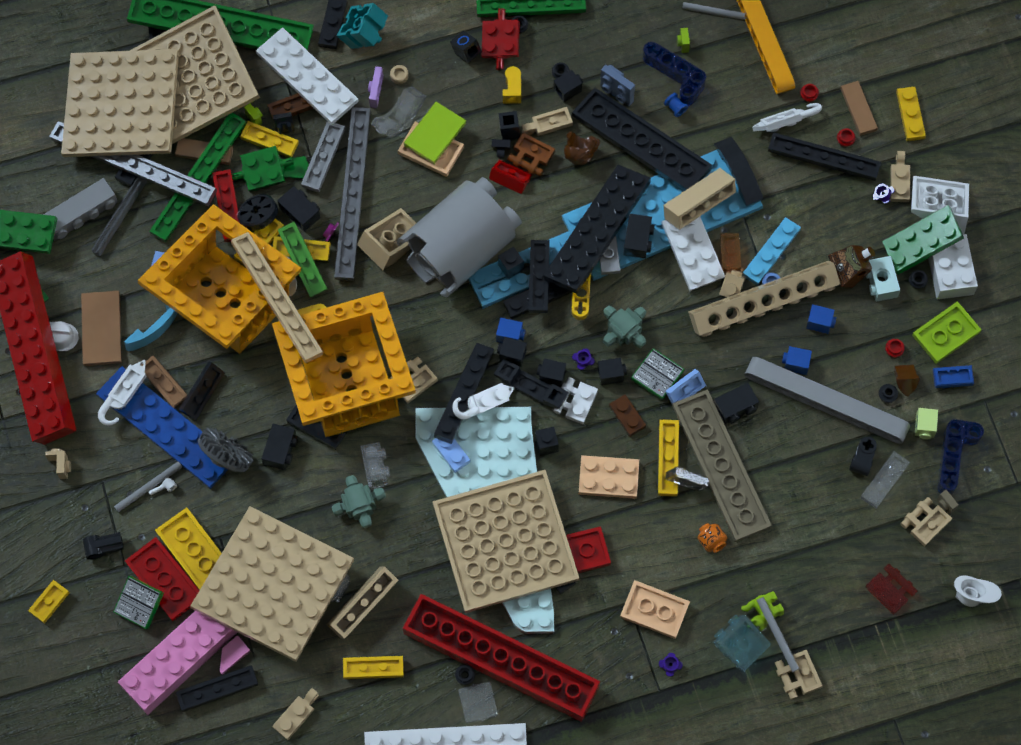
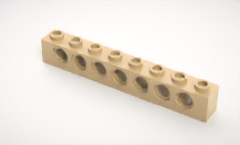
(700, 316)

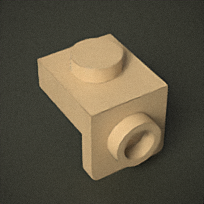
(732, 283)
(63, 464)

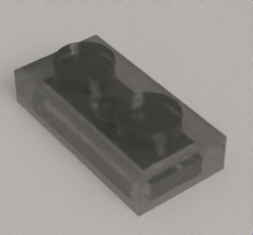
(685, 478)

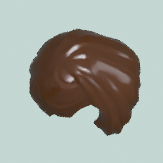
(580, 150)

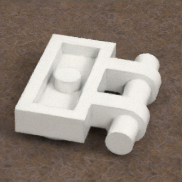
(581, 402)

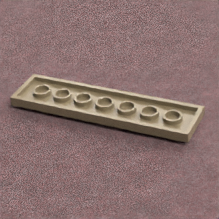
(721, 465)

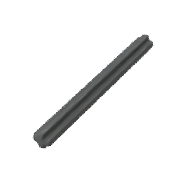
(118, 216)

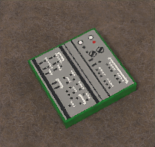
(657, 374)
(138, 602)

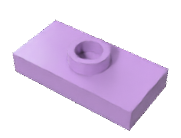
(375, 87)

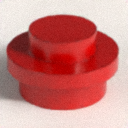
(809, 92)
(846, 137)
(894, 348)

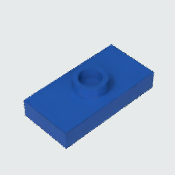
(953, 376)

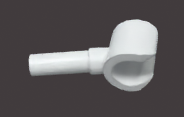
(168, 483)

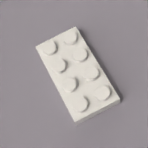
(694, 253)

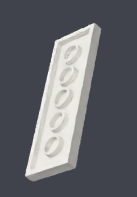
(307, 76)

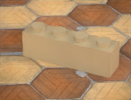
(699, 198)
(362, 602)

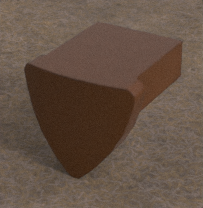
(906, 378)

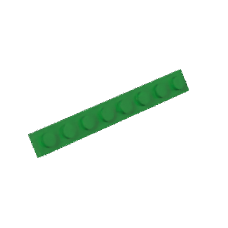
(202, 172)

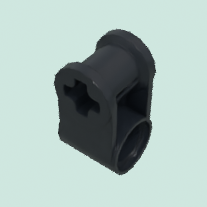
(863, 458)

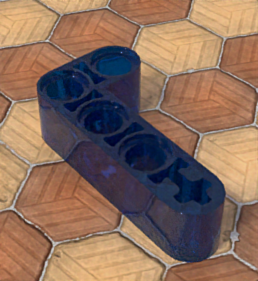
(655, 55)
(954, 458)

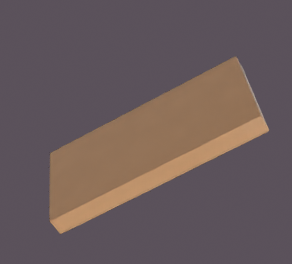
(101, 328)

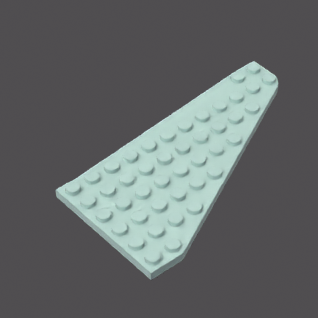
(498, 450)

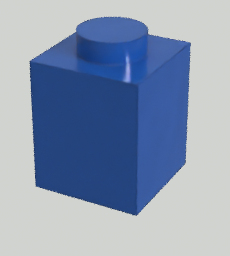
(821, 319)
(510, 329)
(797, 360)

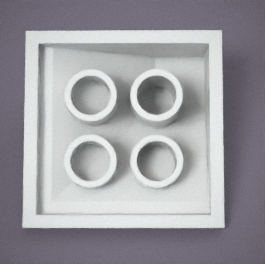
(934, 194)

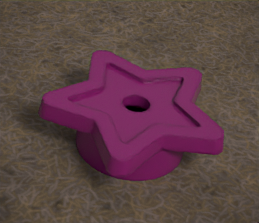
(329, 231)

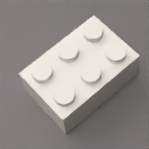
(953, 271)

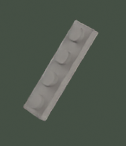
(323, 157)

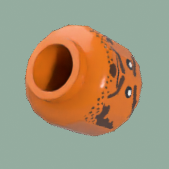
(712, 537)

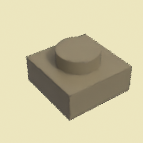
(947, 502)

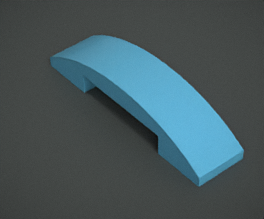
(139, 339)

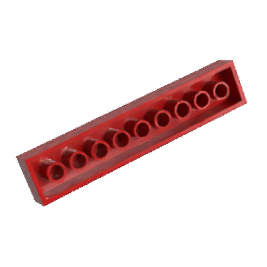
(33, 350)
(501, 657)

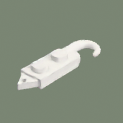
(786, 118)
(123, 391)
(484, 401)

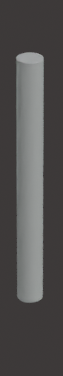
(714, 11)
(148, 486)
(778, 635)

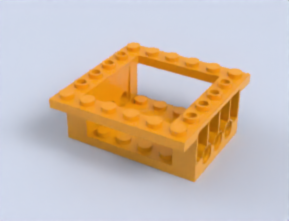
(195, 259)
(348, 333)

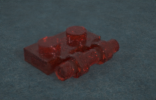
(887, 593)

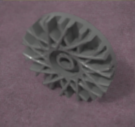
(224, 451)

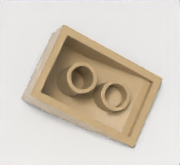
(381, 239)

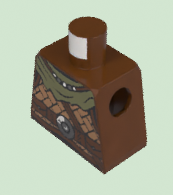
(852, 264)

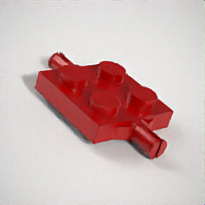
(500, 39)

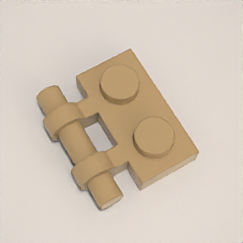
(422, 378)
(930, 525)
(806, 676)

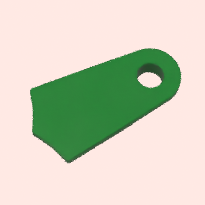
(298, 169)

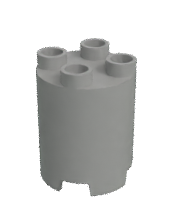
(460, 235)

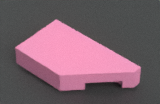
(232, 654)

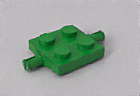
(262, 168)

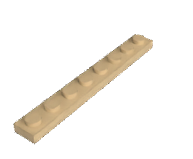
(277, 297)

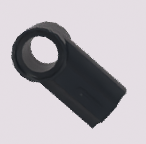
(97, 546)

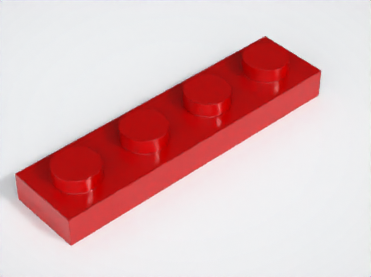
(226, 194)

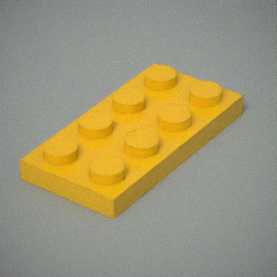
(190, 545)

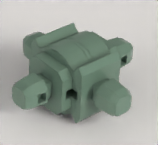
(624, 326)
(358, 501)

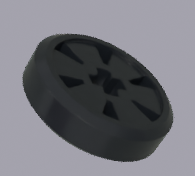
(266, 209)

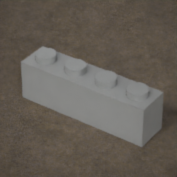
(82, 207)

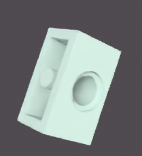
(887, 289)

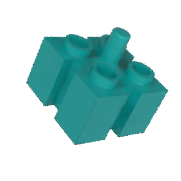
(363, 26)

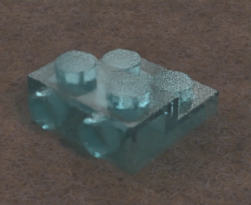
(741, 642)

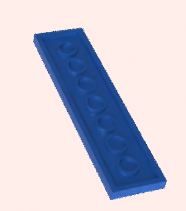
(166, 429)

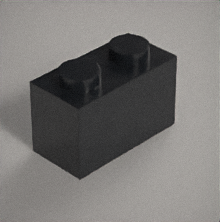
(299, 208)
(637, 236)
(736, 403)
(279, 447)

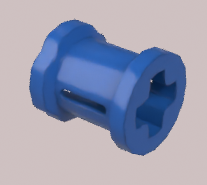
(676, 105)

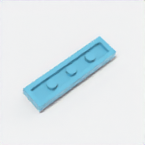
(771, 251)

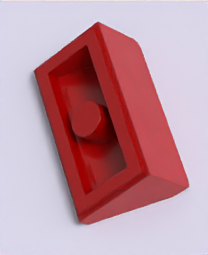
(509, 176)

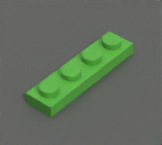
(302, 257)

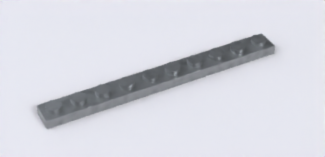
(153, 172)
(352, 194)

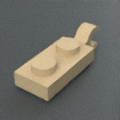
(548, 122)
(900, 179)
(295, 714)

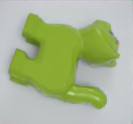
(760, 620)

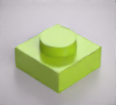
(683, 40)
(253, 114)

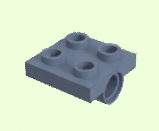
(615, 83)

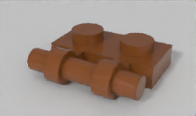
(533, 149)

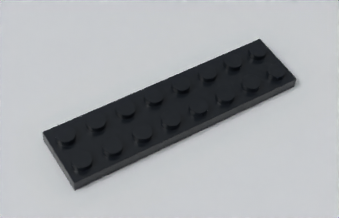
(641, 140)
(597, 229)

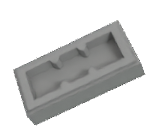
(610, 260)

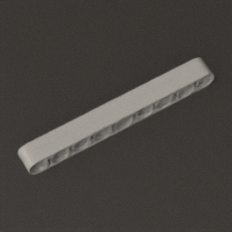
(827, 400)

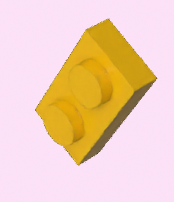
(48, 601)

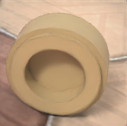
(399, 74)

